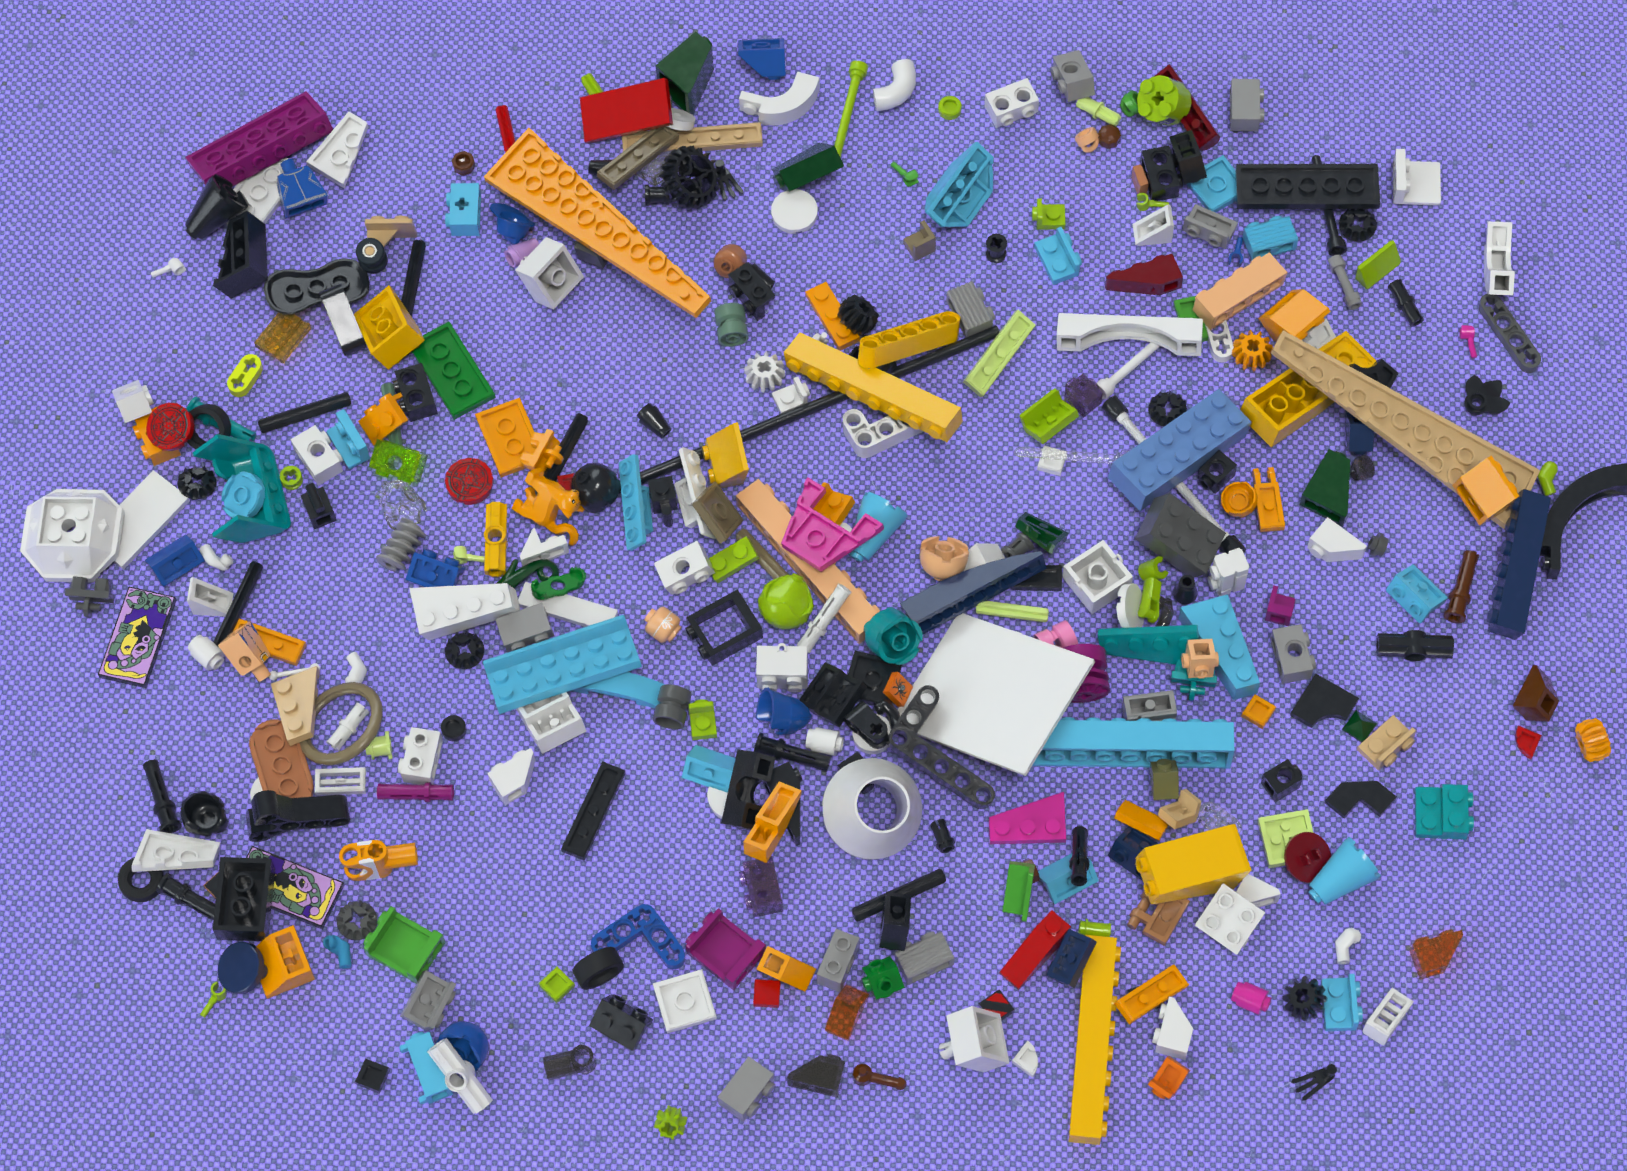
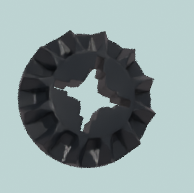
(1356, 232)
(1158, 413)
(196, 490)
(464, 660)

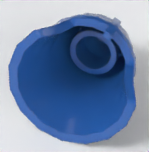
(783, 712)

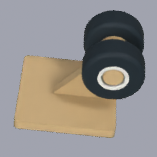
(380, 231)

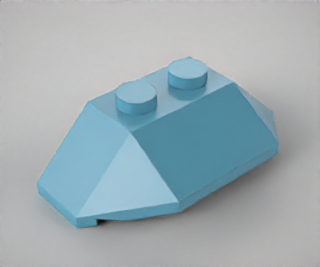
(962, 188)

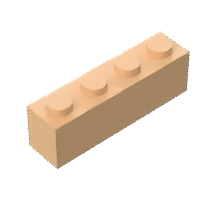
(1239, 290)

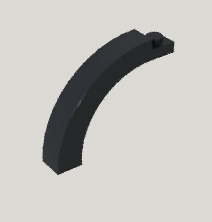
(1587, 489)

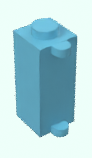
(428, 1072)

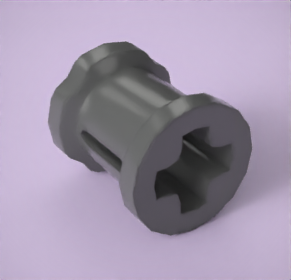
(1018, 546)

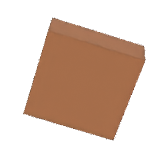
(1139, 179)

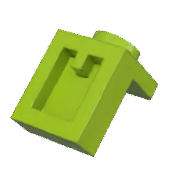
(1048, 215)
(702, 719)

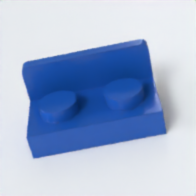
(432, 571)

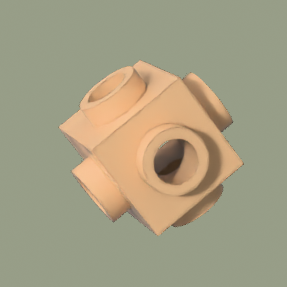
(1200, 658)

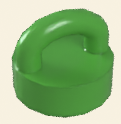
(1129, 101)

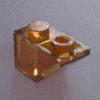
(1434, 954)

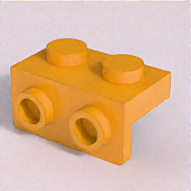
(384, 418)

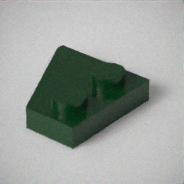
(1041, 532)

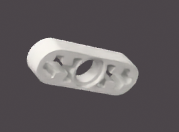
(1227, 344)

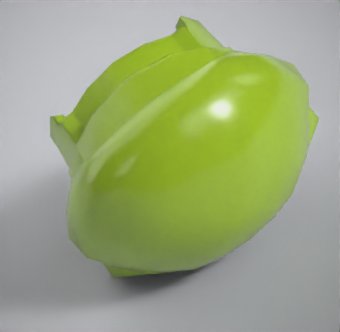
(786, 602)

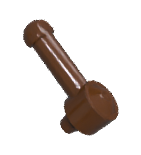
(863, 1076)

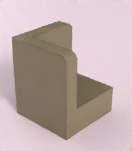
(921, 243)

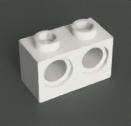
(1008, 98)

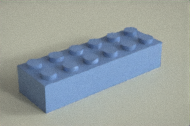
(1179, 449)

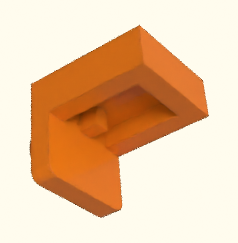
(1168, 1078)

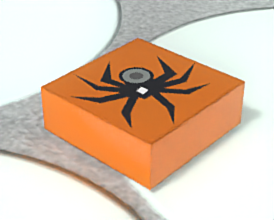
(897, 689)

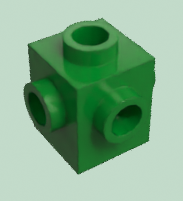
(882, 978)

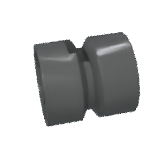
(672, 707)

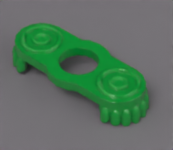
(571, 581)

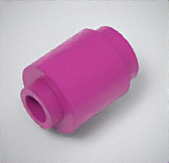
(1251, 997)

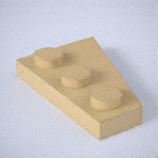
(296, 704)

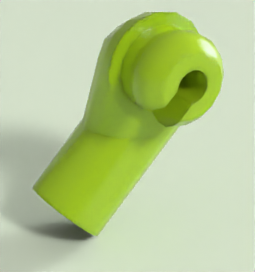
(1546, 477)

